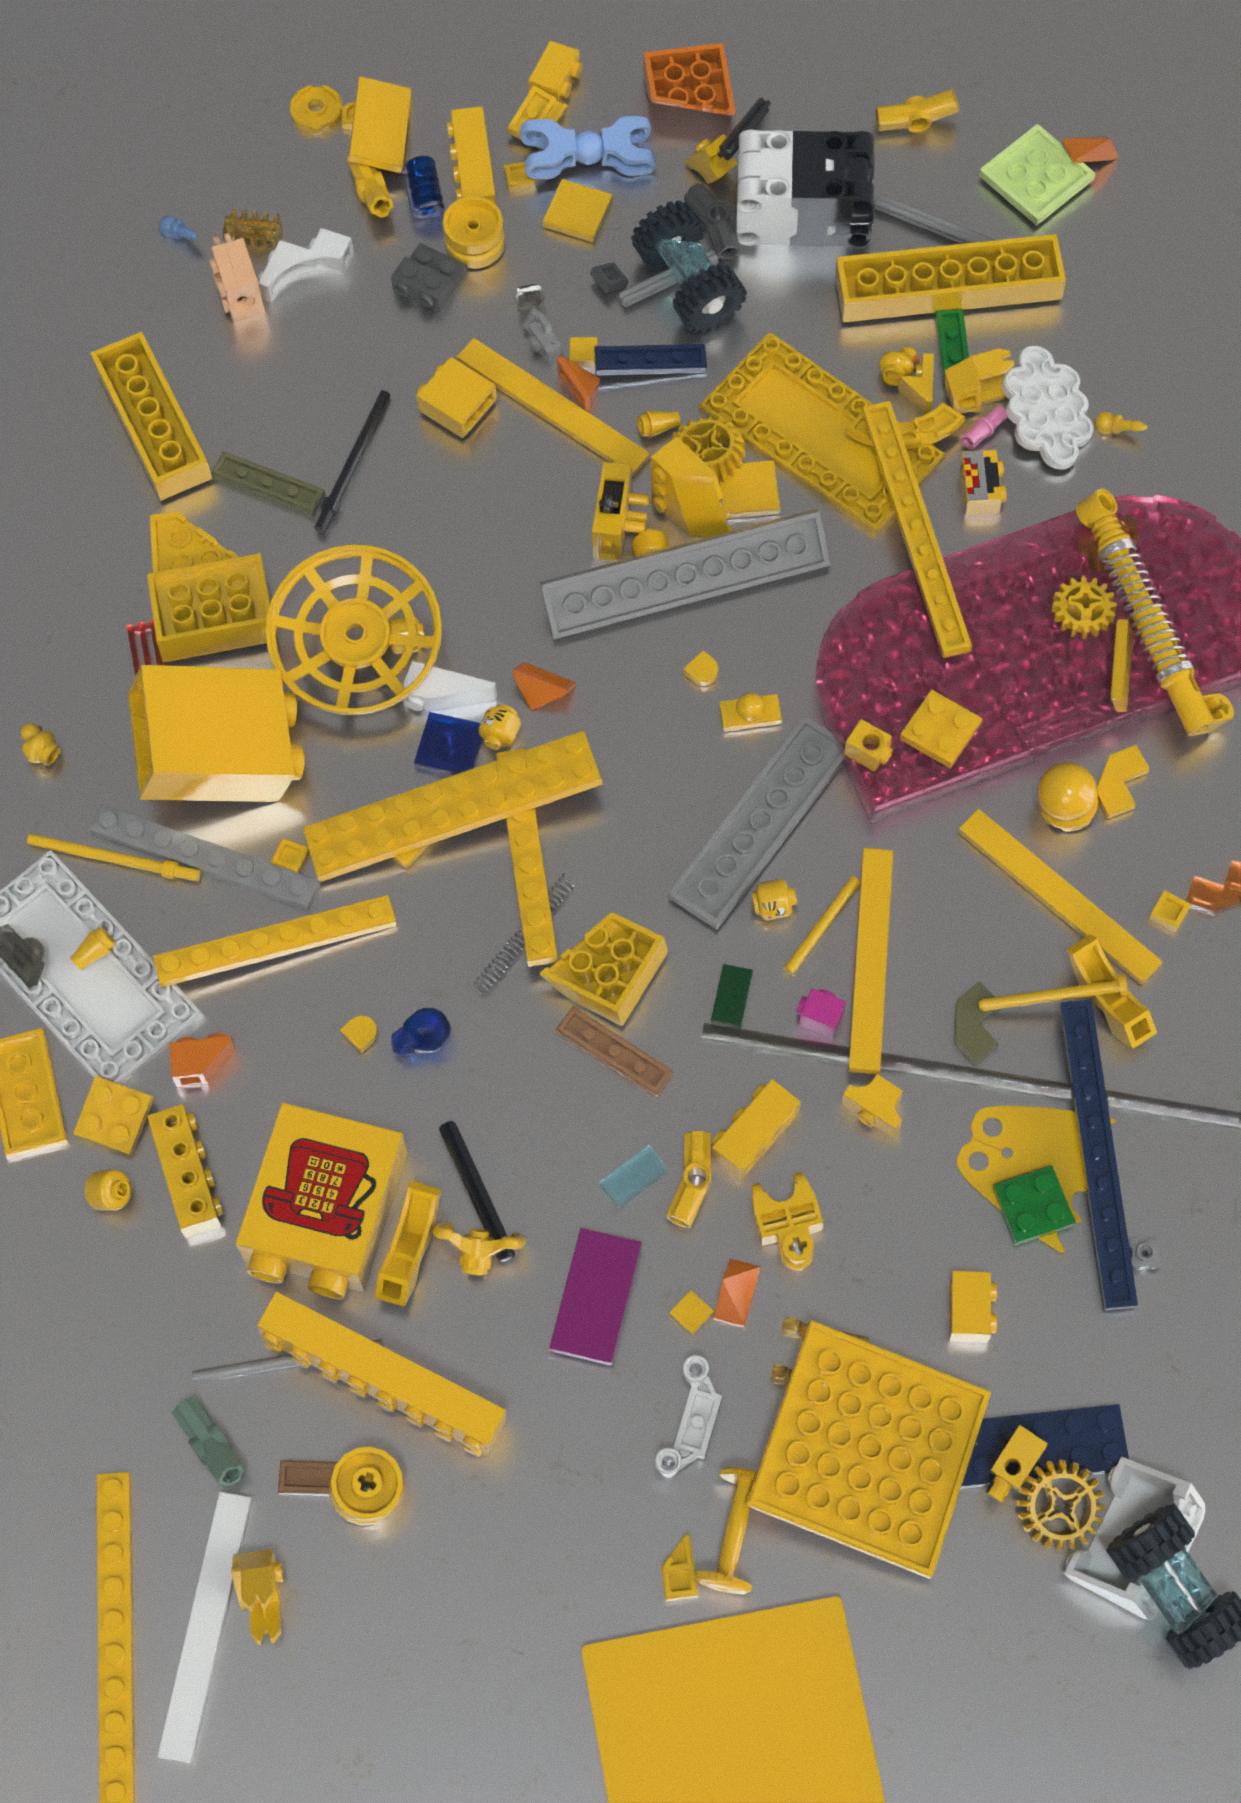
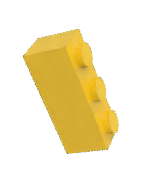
(755, 1128)

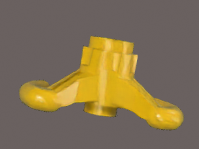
(477, 1246)

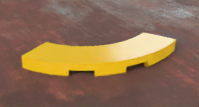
(917, 433)

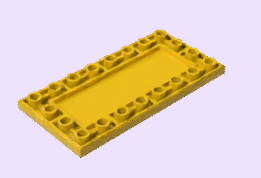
(800, 421)

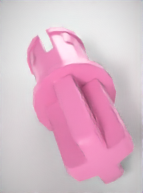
(983, 427)

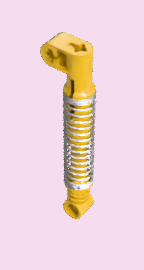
(1175, 673)

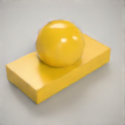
(750, 712)

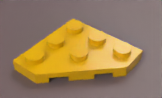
(181, 544)

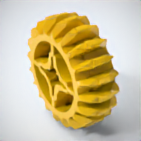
(704, 440)
(1073, 1498)

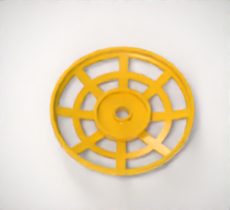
(350, 614)

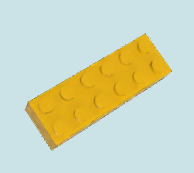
(151, 416)

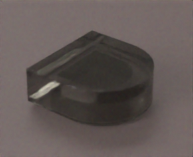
(528, 297)

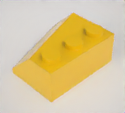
(687, 491)
(609, 967)

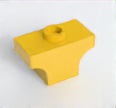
(707, 162)
(875, 1104)

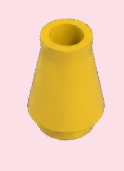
(657, 422)
(94, 946)

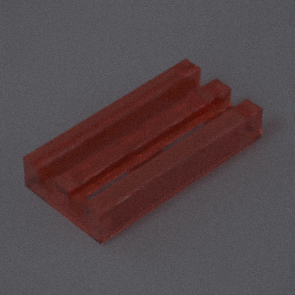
(142, 629)

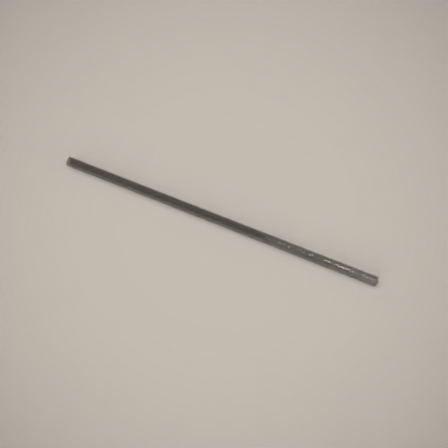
(971, 1075)

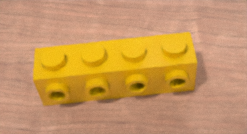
(471, 153)
(184, 1170)

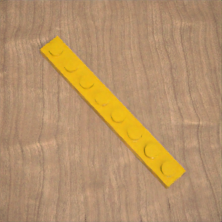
(531, 884)
(274, 941)

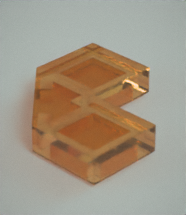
(1213, 897)

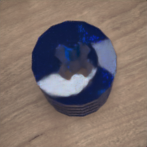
(423, 187)

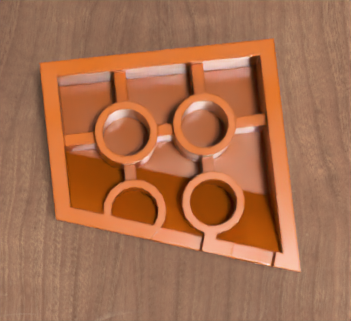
(690, 78)

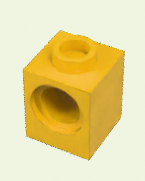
(868, 734)

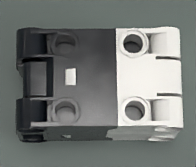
(805, 188)

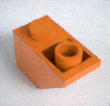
(199, 1059)

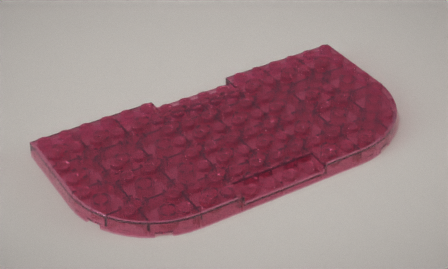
(1023, 671)

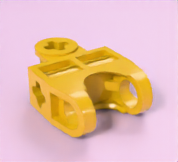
(788, 1221)

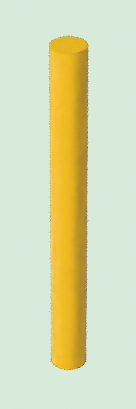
(821, 925)

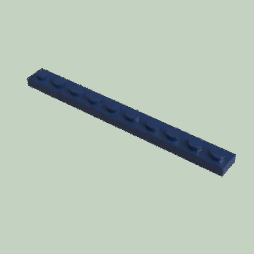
(1098, 1155)

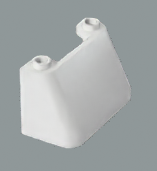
(1136, 1493)

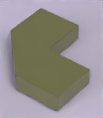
(969, 1033)

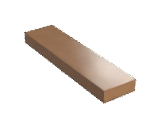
(614, 1052)

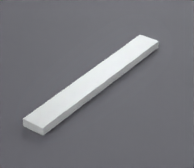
(204, 1629)

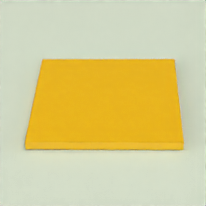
(869, 1449)

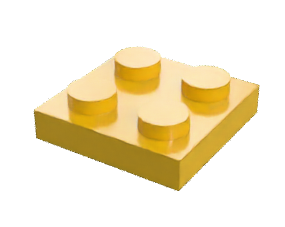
(941, 728)
(113, 1115)

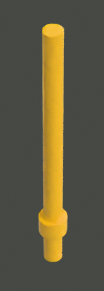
(167, 869)

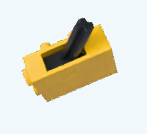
(613, 512)

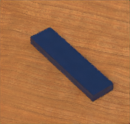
(650, 359)

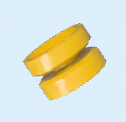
(474, 231)
(368, 1466)

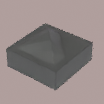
(609, 277)

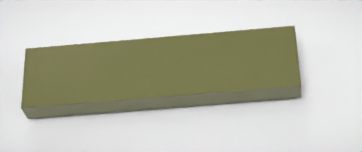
(268, 484)

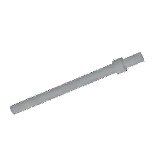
(249, 1367)

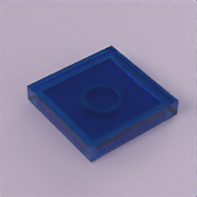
(448, 745)

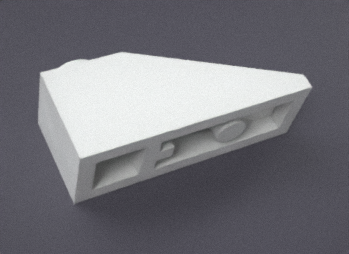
(446, 689)

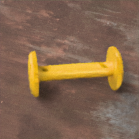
(724, 1578)

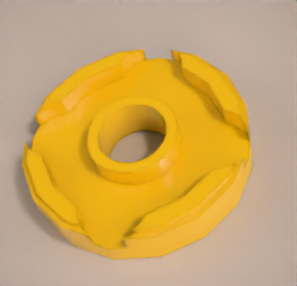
(317, 121)

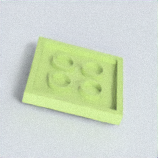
(1036, 174)

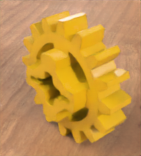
(1089, 595)

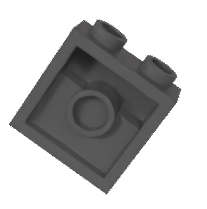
(428, 277)

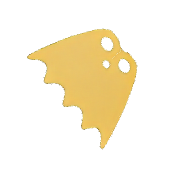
(1038, 1140)

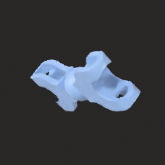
(563, 148)

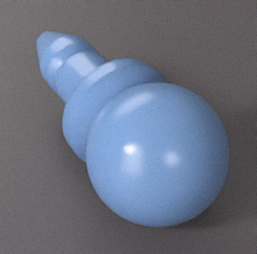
(172, 227)

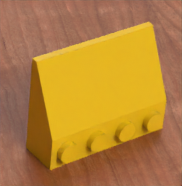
(209, 607)

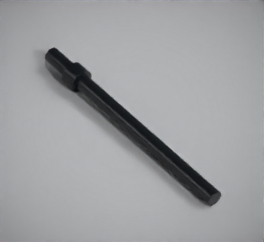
(331, 504)

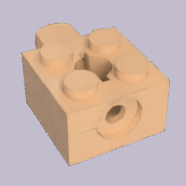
(236, 279)

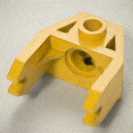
(977, 380)
(257, 1589)

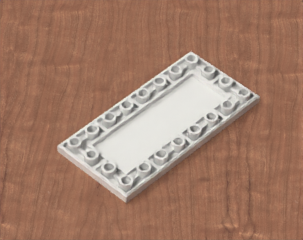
(113, 1009)

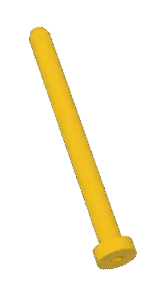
(1056, 994)

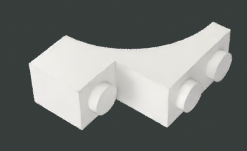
(326, 253)

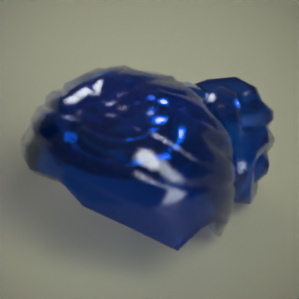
(421, 1033)

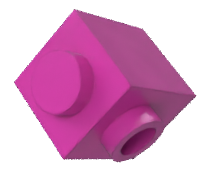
(821, 1012)

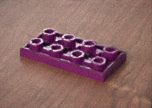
(595, 1296)

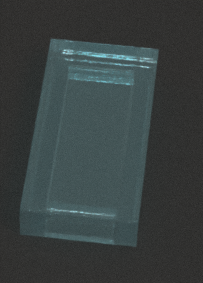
(633, 1177)

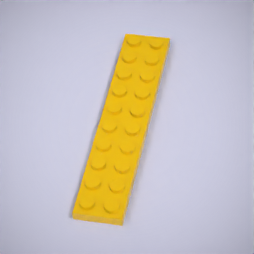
(452, 806)

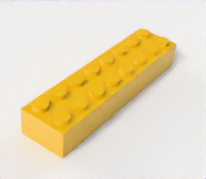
(950, 278)
(381, 1374)

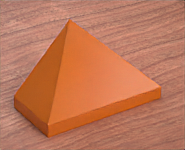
(1090, 149)
(579, 382)
(540, 685)
(736, 1292)

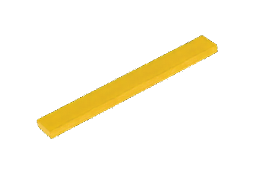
(552, 406)
(1060, 896)
(871, 961)

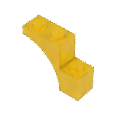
(1125, 1015)
(412, 1238)

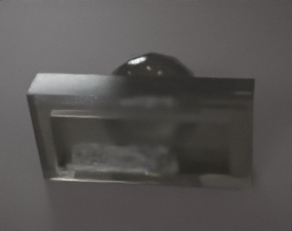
(22, 955)

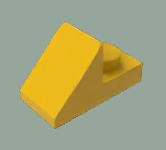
(919, 389)

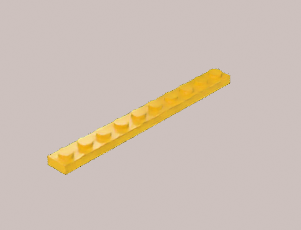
(917, 529)
(115, 1639)

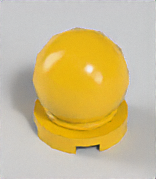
(1067, 796)

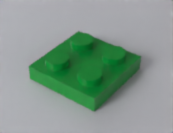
(1033, 1205)

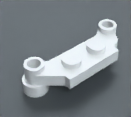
(696, 1421)

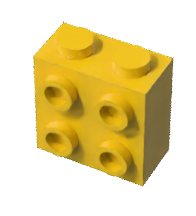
(456, 397)

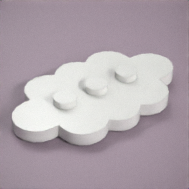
(1047, 407)

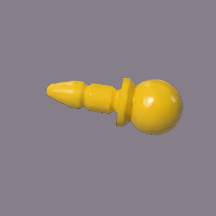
(1108, 423)

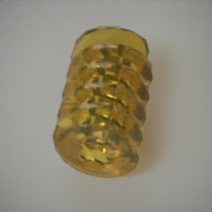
(253, 228)

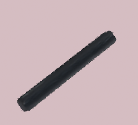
(749, 121)
(474, 1185)

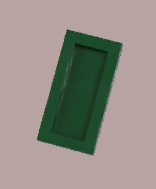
(731, 996)

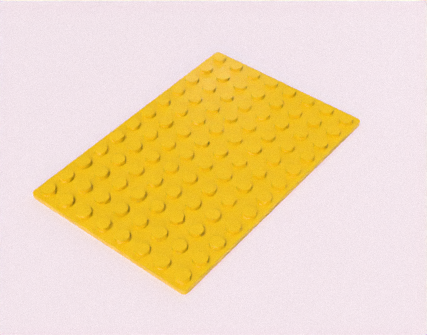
(735, 1711)

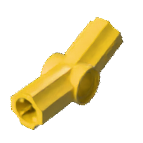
(917, 112)
(371, 188)
(696, 1162)

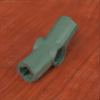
(208, 1442)

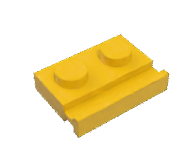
(536, 106)

